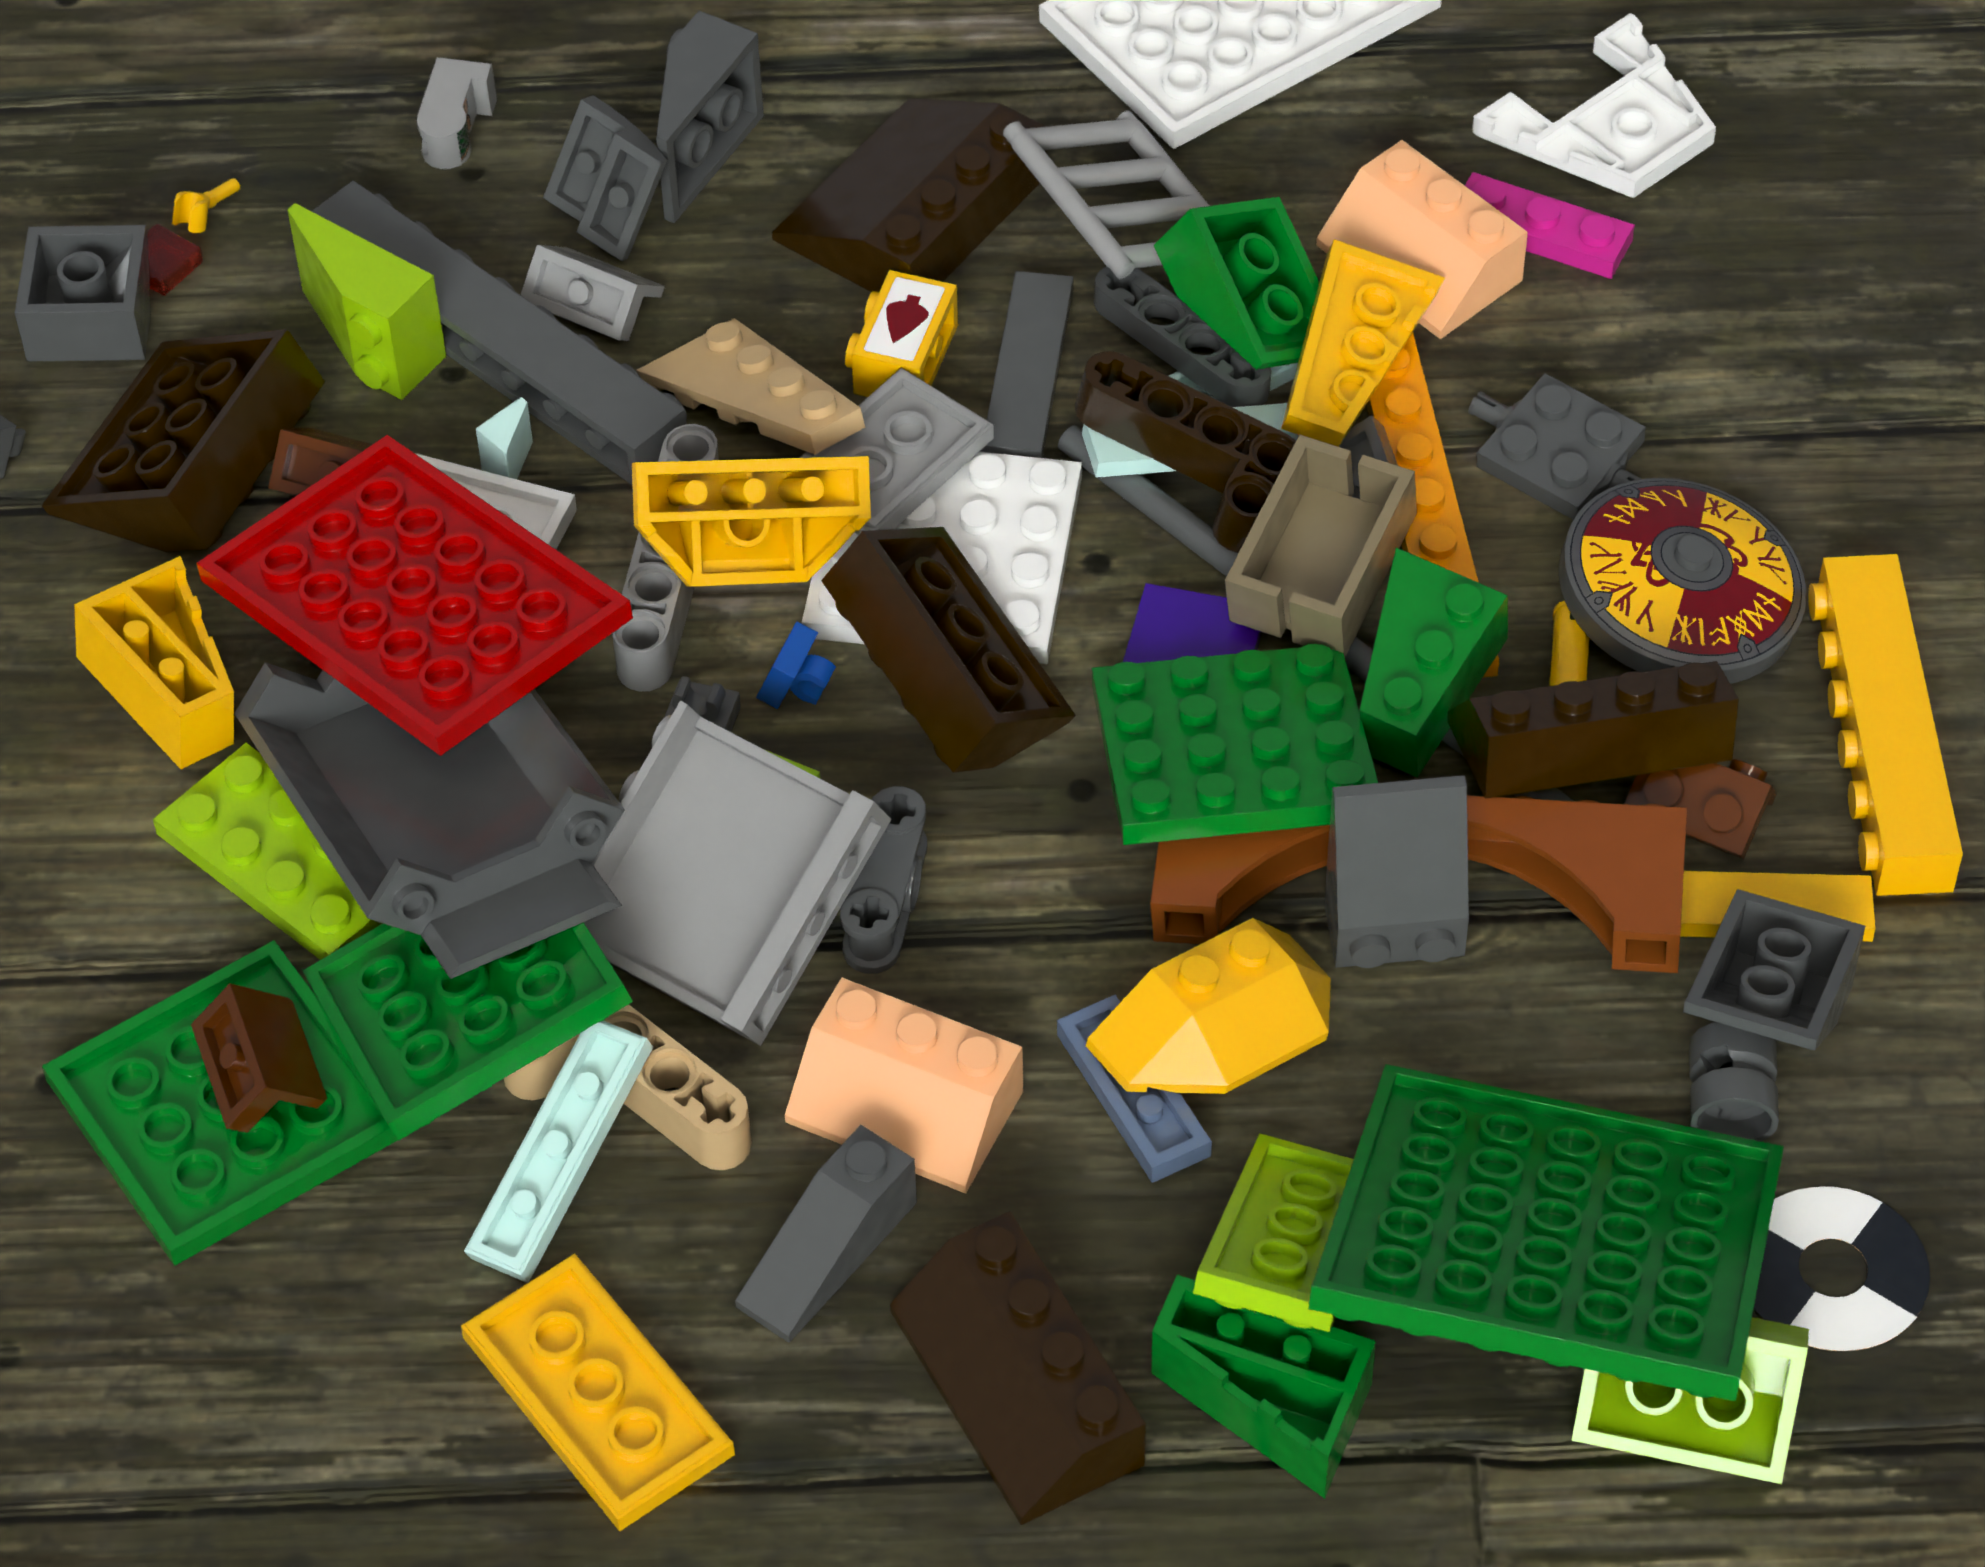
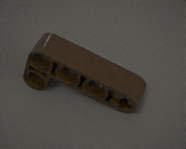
(1187, 435)

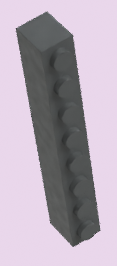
(521, 345)

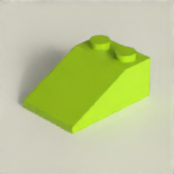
(370, 302)

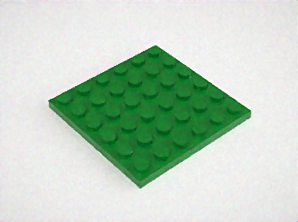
(1552, 1232)

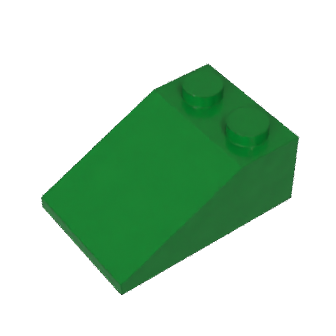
(1244, 277)

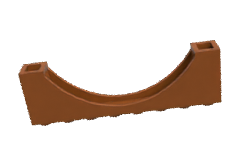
(1600, 860)

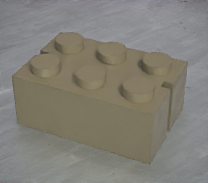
(1317, 549)

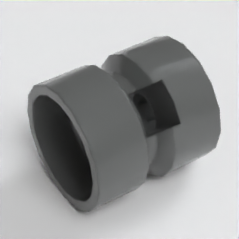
(1733, 1082)

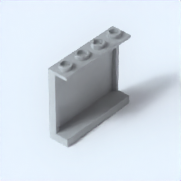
(727, 871)

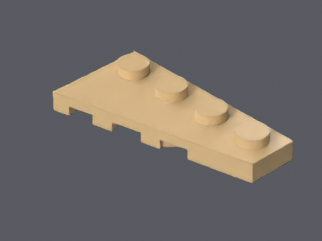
(755, 384)

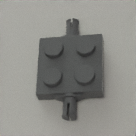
(1557, 444)

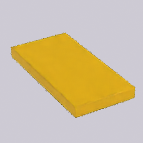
(597, 1391)

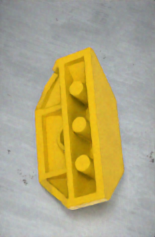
(750, 515)
(1217, 1014)

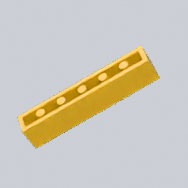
(1886, 726)

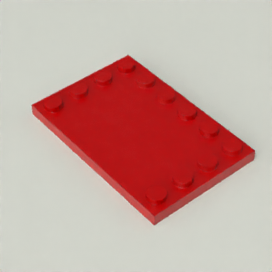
(415, 593)

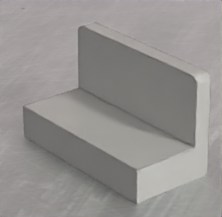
(587, 290)

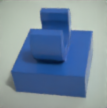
(796, 670)

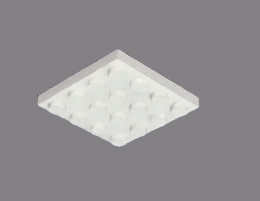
(1012, 527)

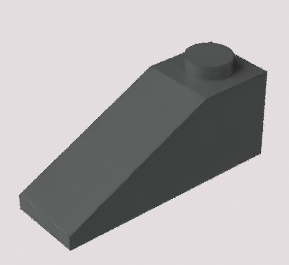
(830, 1232)

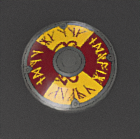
(1681, 578)

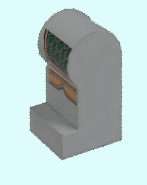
(449, 108)

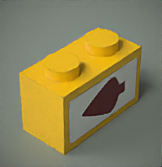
(904, 328)

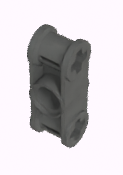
(888, 886)

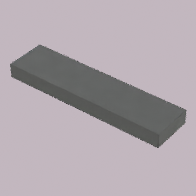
(1029, 363)

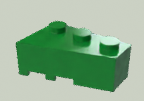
(1427, 658)
(1265, 1380)

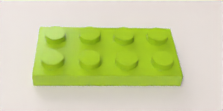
(259, 848)
(1275, 1232)

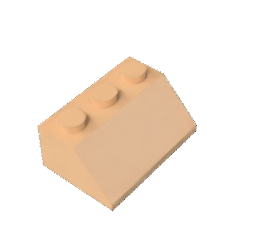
(1433, 222)
(907, 1078)

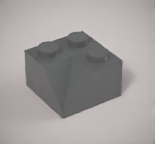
(84, 293)

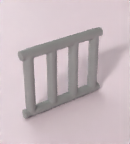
(1094, 220)

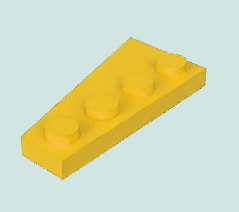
(1352, 338)

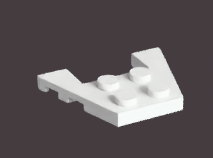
(1621, 135)

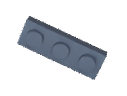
(1153, 1122)

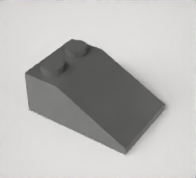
(706, 105)
(1398, 872)
(1777, 971)

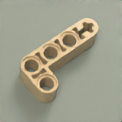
(702, 1117)

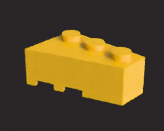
(159, 662)

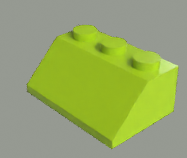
(1712, 1433)

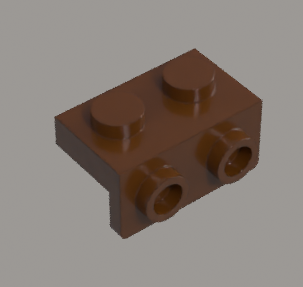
(1720, 801)

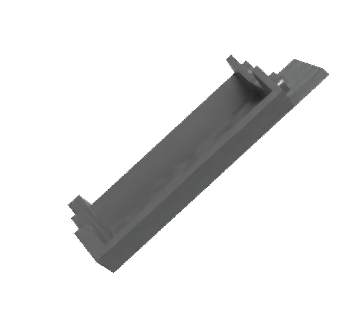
(453, 846)

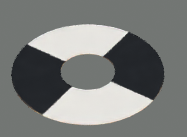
(1894, 1257)

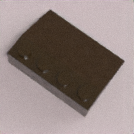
(914, 194)
(188, 439)

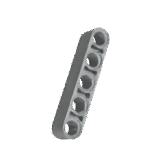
(658, 598)

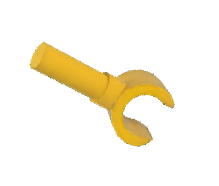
(194, 207)

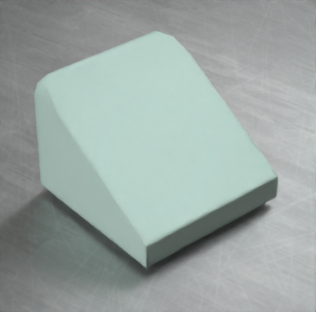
(505, 440)

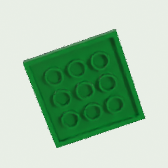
(1229, 741)
(442, 1039)
(160, 1131)

